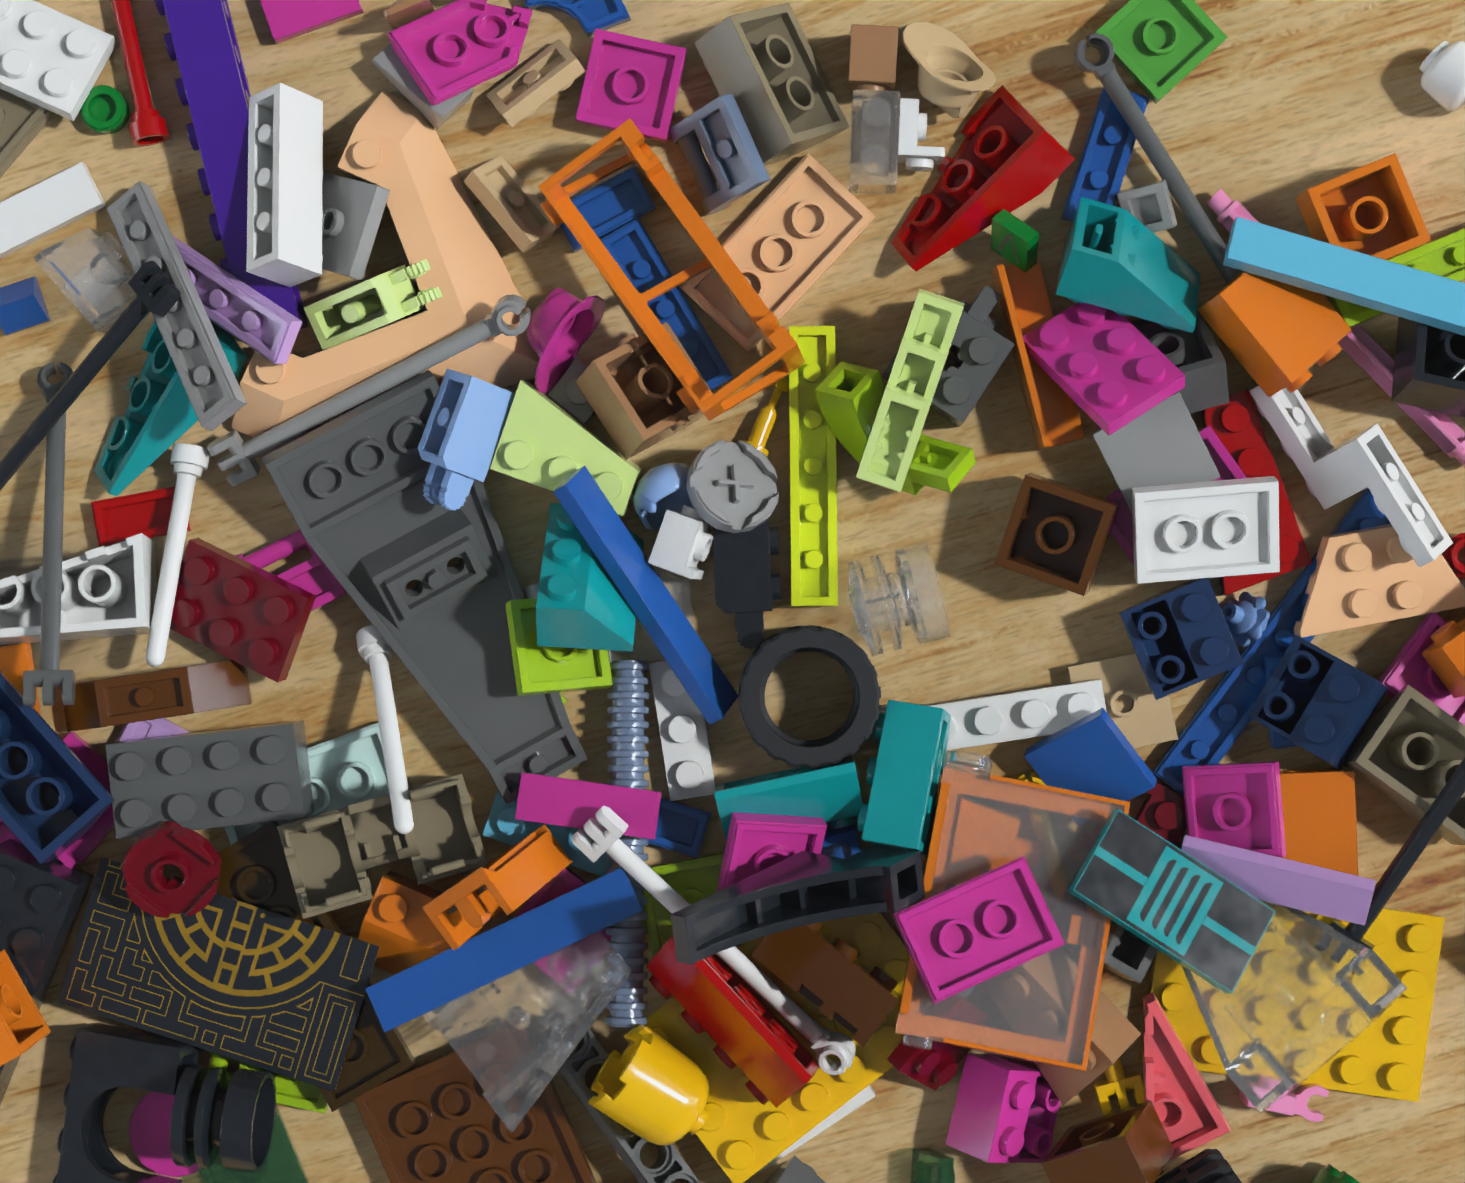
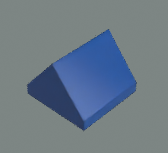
(22, 306)

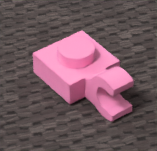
(1296, 1102)

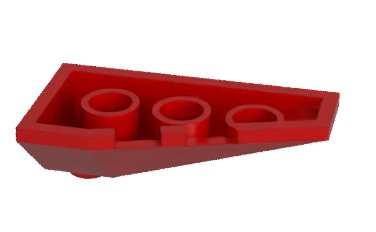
(997, 167)

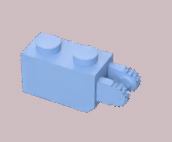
(462, 436)

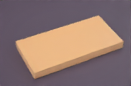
(783, 248)

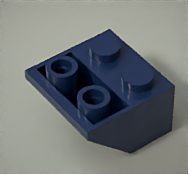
(1180, 637)
(1318, 702)

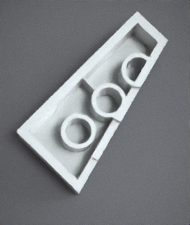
(102, 595)

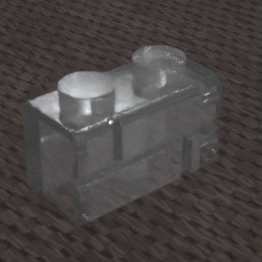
(874, 141)

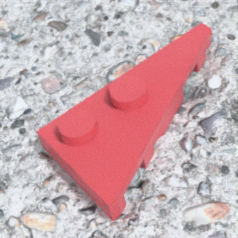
(1175, 1084)

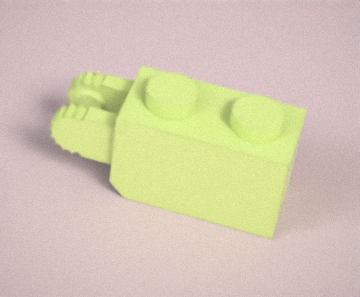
(369, 305)

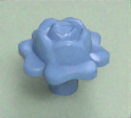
(1246, 618)

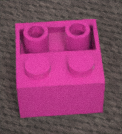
(1003, 1111)

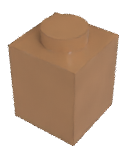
(872, 57)

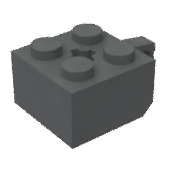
(979, 357)

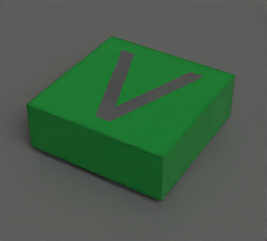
(1014, 240)

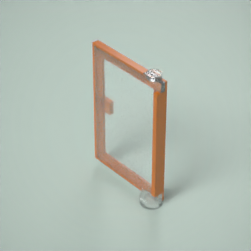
(1050, 1002)

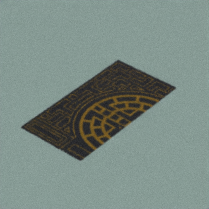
(222, 979)

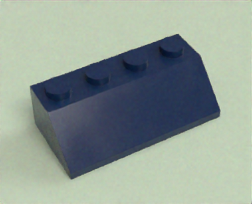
(44, 786)

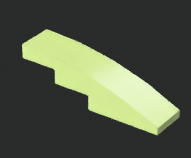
(910, 390)

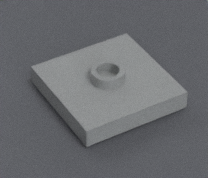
(349, 223)

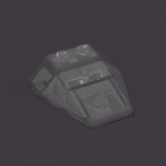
(1294, 1004)

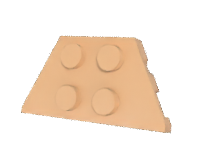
(1372, 580)

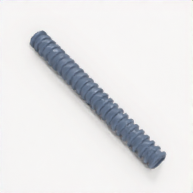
(628, 770)

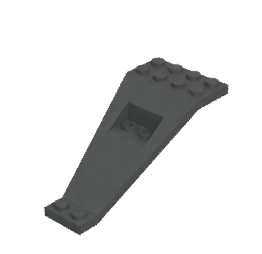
(366, 517)

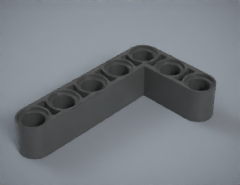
(626, 1143)

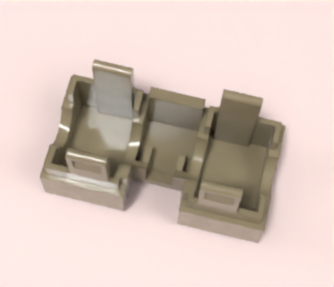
(335, 848)

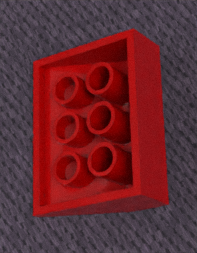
(737, 1021)

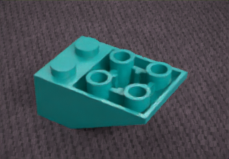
(1126, 268)

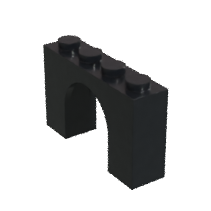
(102, 1063)

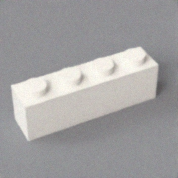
(285, 185)

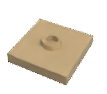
(1129, 699)

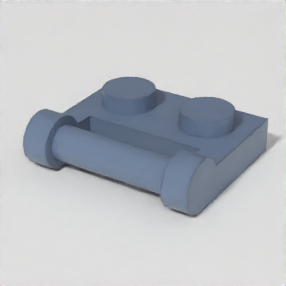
(728, 150)

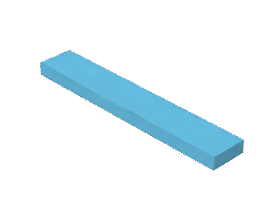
(1346, 275)

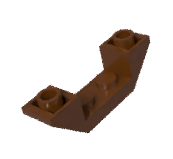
(158, 695)

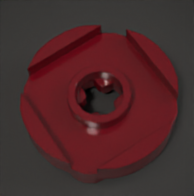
(174, 846)

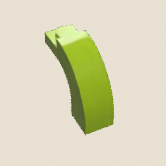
(850, 405)

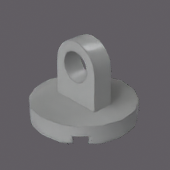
(732, 486)

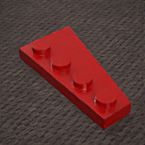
(1245, 440)

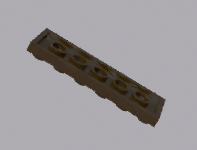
(259, 875)

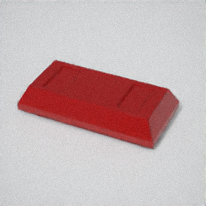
(132, 515)

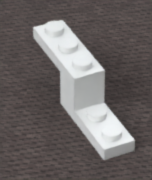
(1352, 466)

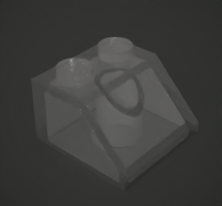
(91, 275)

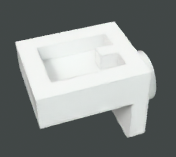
(913, 129)

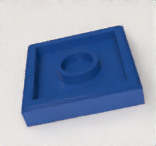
(1091, 759)

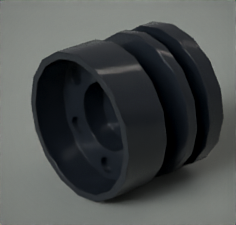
(223, 1118)

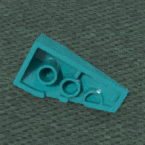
(155, 414)

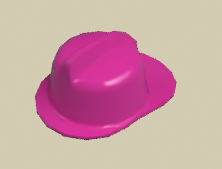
(559, 331)

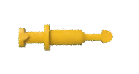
(767, 418)

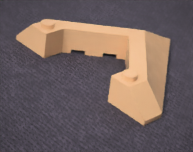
(434, 222)

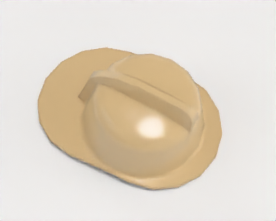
(946, 67)

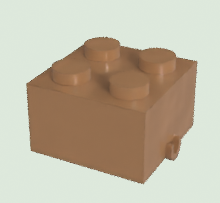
(637, 394)

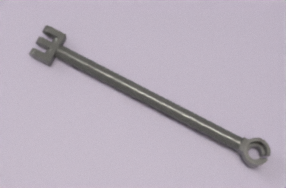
(1152, 146)
(49, 674)

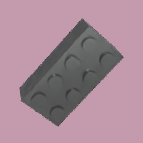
(210, 778)

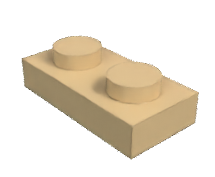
(535, 83)
(511, 203)

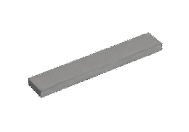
(186, 326)

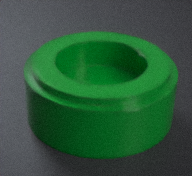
(105, 110)

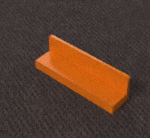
(1025, 308)

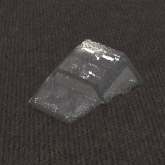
(530, 1022)

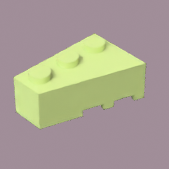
(547, 444)

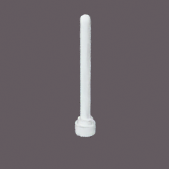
(188, 466)
(377, 654)

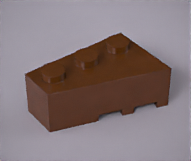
(830, 978)

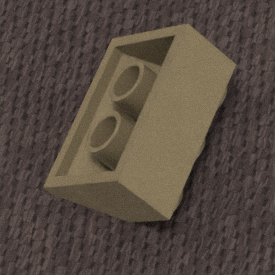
(773, 79)
(1411, 755)

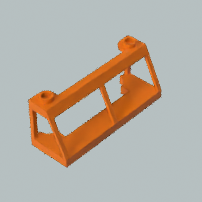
(695, 392)

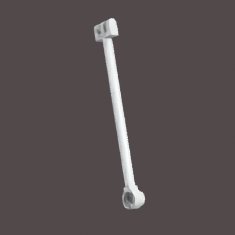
(603, 836)

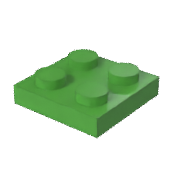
(1161, 42)

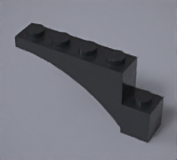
(796, 894)

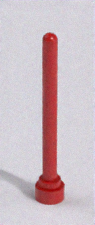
(146, 125)

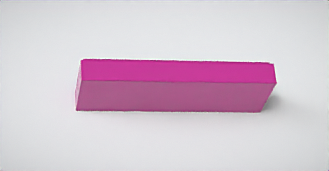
(576, 801)

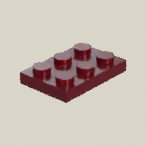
(239, 610)

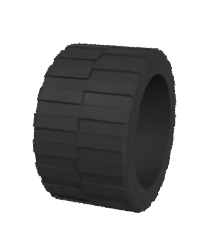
(834, 746)

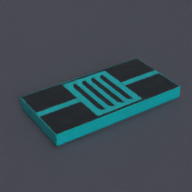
(1172, 901)

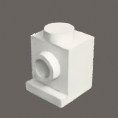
(682, 543)

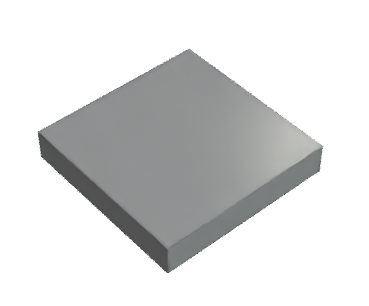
(1157, 449)

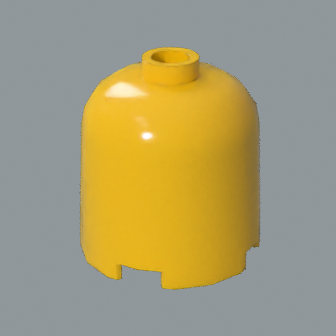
(652, 1089)

